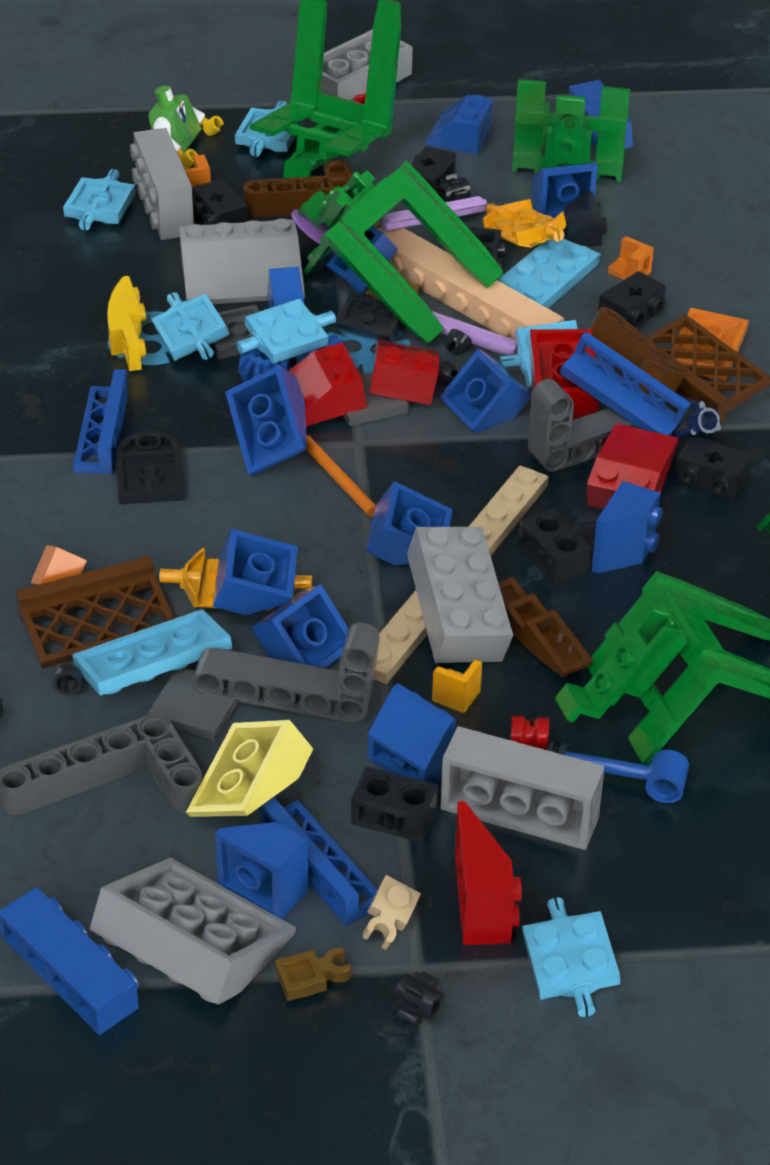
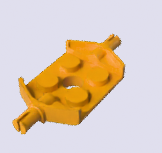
(523, 224)
(200, 576)

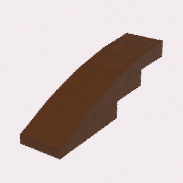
(542, 631)

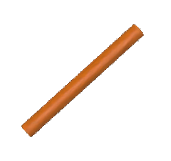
(340, 477)

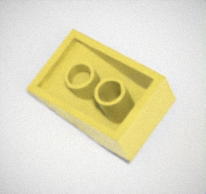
(251, 768)

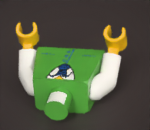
(181, 122)

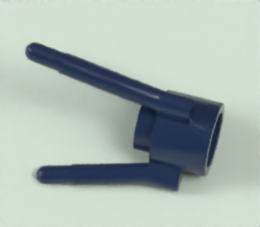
(700, 420)

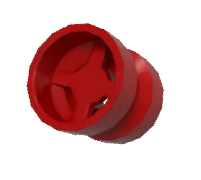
(530, 733)

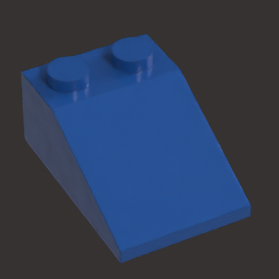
(268, 418)

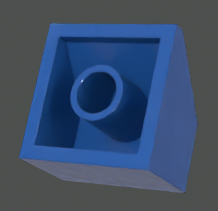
(463, 125)
(560, 186)
(485, 393)
(396, 520)
(626, 528)
(254, 573)
(304, 630)
(263, 865)

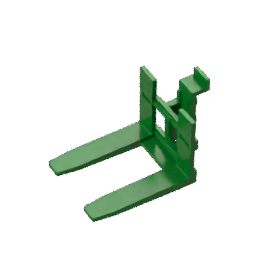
(353, 122)
(569, 130)
(359, 206)
(640, 647)

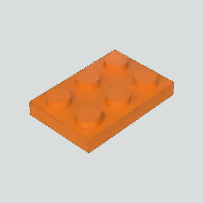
(726, 328)

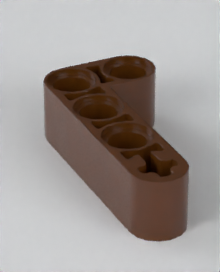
(284, 195)
(637, 348)

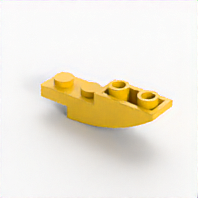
(124, 323)

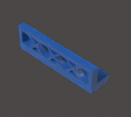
(623, 392)
(108, 430)
(334, 889)

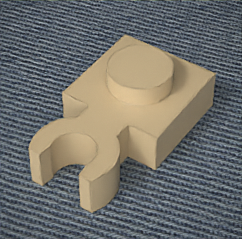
(390, 909)

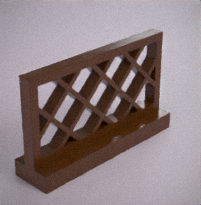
(693, 386)
(88, 591)

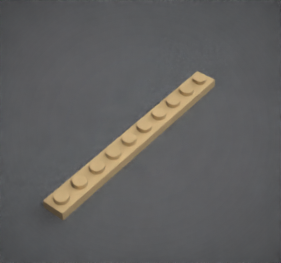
(497, 519)

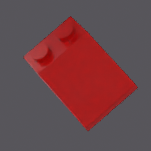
(548, 353)
(404, 372)
(329, 384)
(631, 457)
(484, 883)

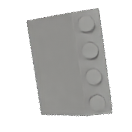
(235, 258)
(189, 928)

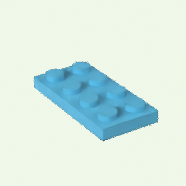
(551, 270)
(150, 652)

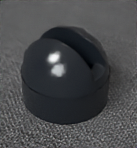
(458, 341)
(447, 373)
(67, 679)

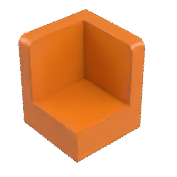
(200, 173)
(633, 258)
(56, 565)

